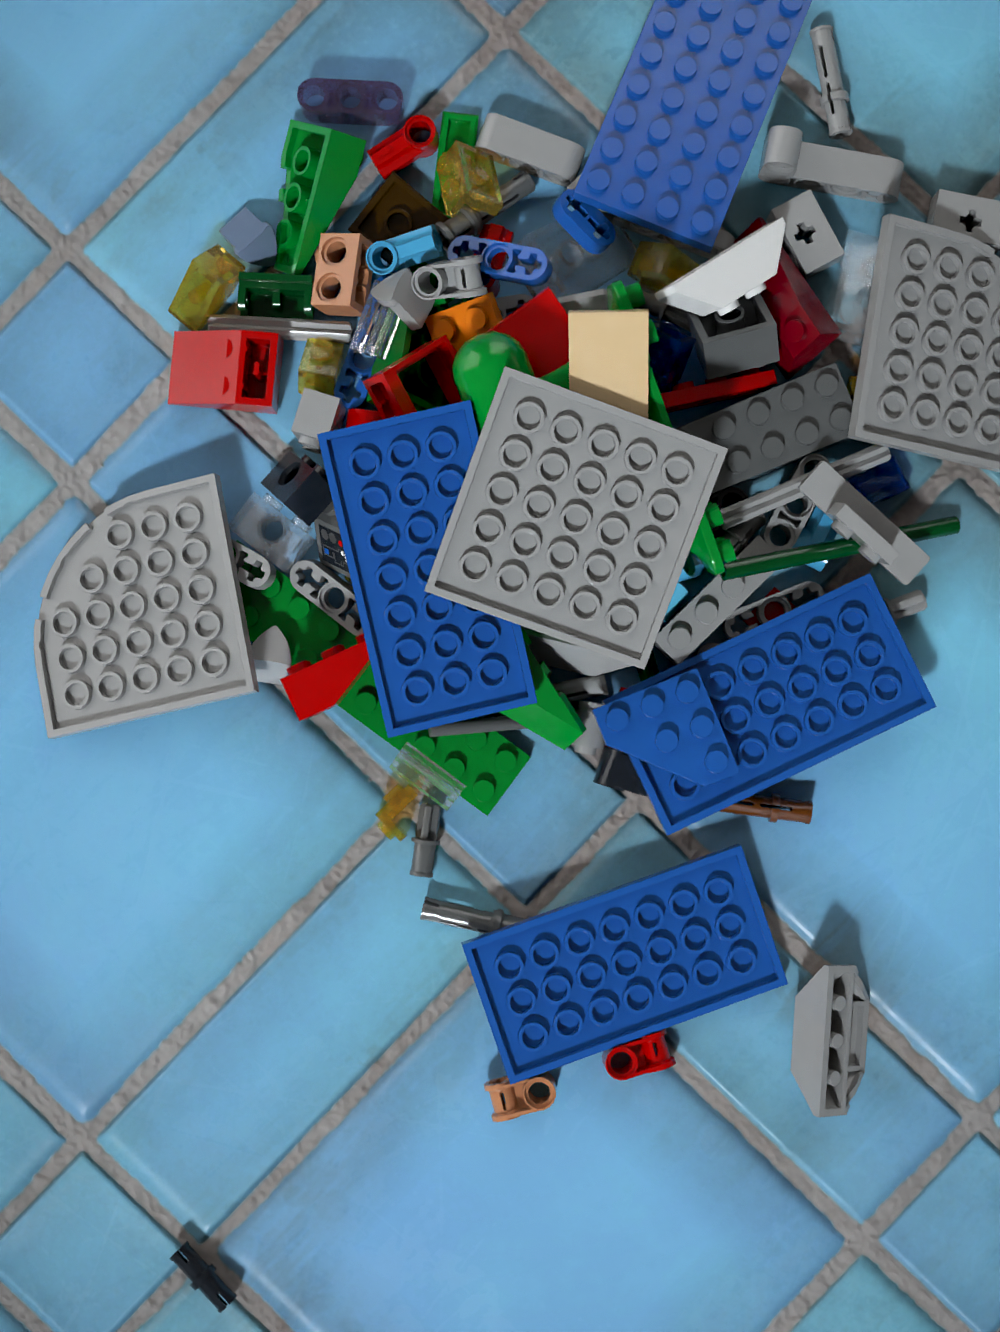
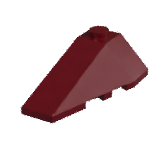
(800, 317)

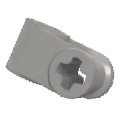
(455, 277)

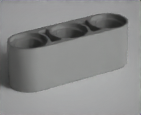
(530, 149)
(783, 518)

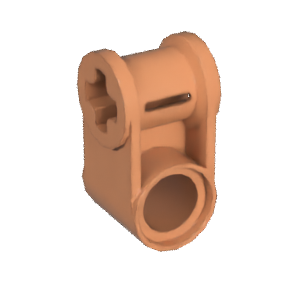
(518, 1096)

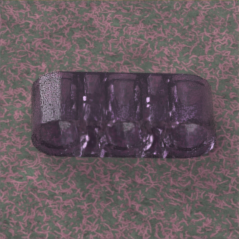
(335, 93)

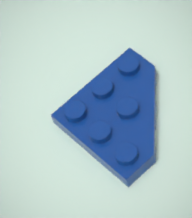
(670, 729)

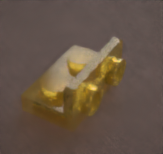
(469, 179)

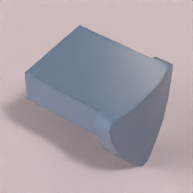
(251, 238)

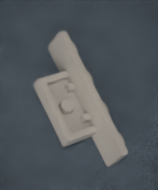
(864, 523)

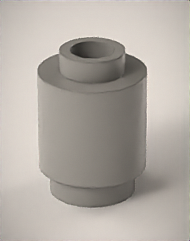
(592, 737)

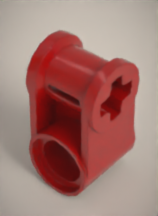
(641, 1056)

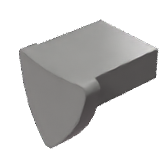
(399, 295)
(271, 656)

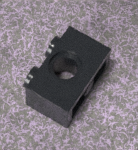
(300, 486)

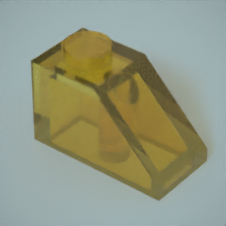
(659, 264)
(205, 287)

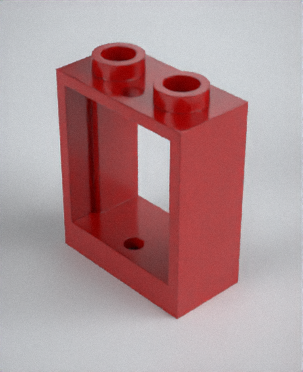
(388, 391)

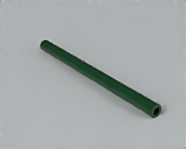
(830, 550)

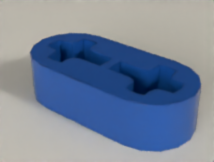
(583, 223)

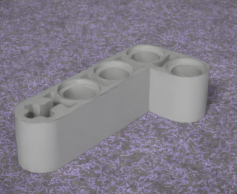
(828, 169)

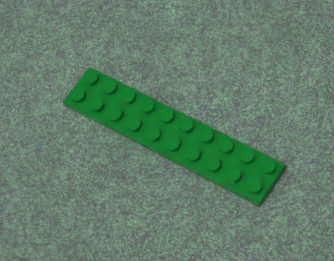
(480, 761)

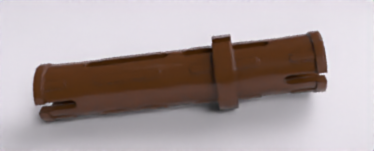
(799, 810)

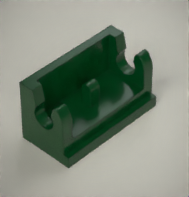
(275, 295)

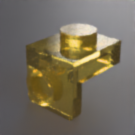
(320, 365)
(396, 801)

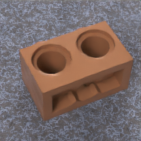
(348, 274)

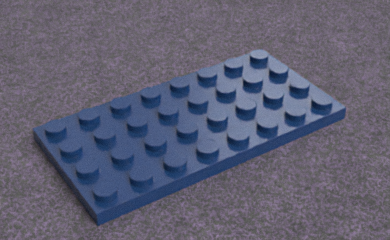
(689, 113)
(392, 505)
(793, 697)
(624, 963)

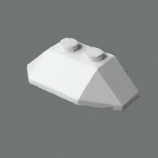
(729, 274)

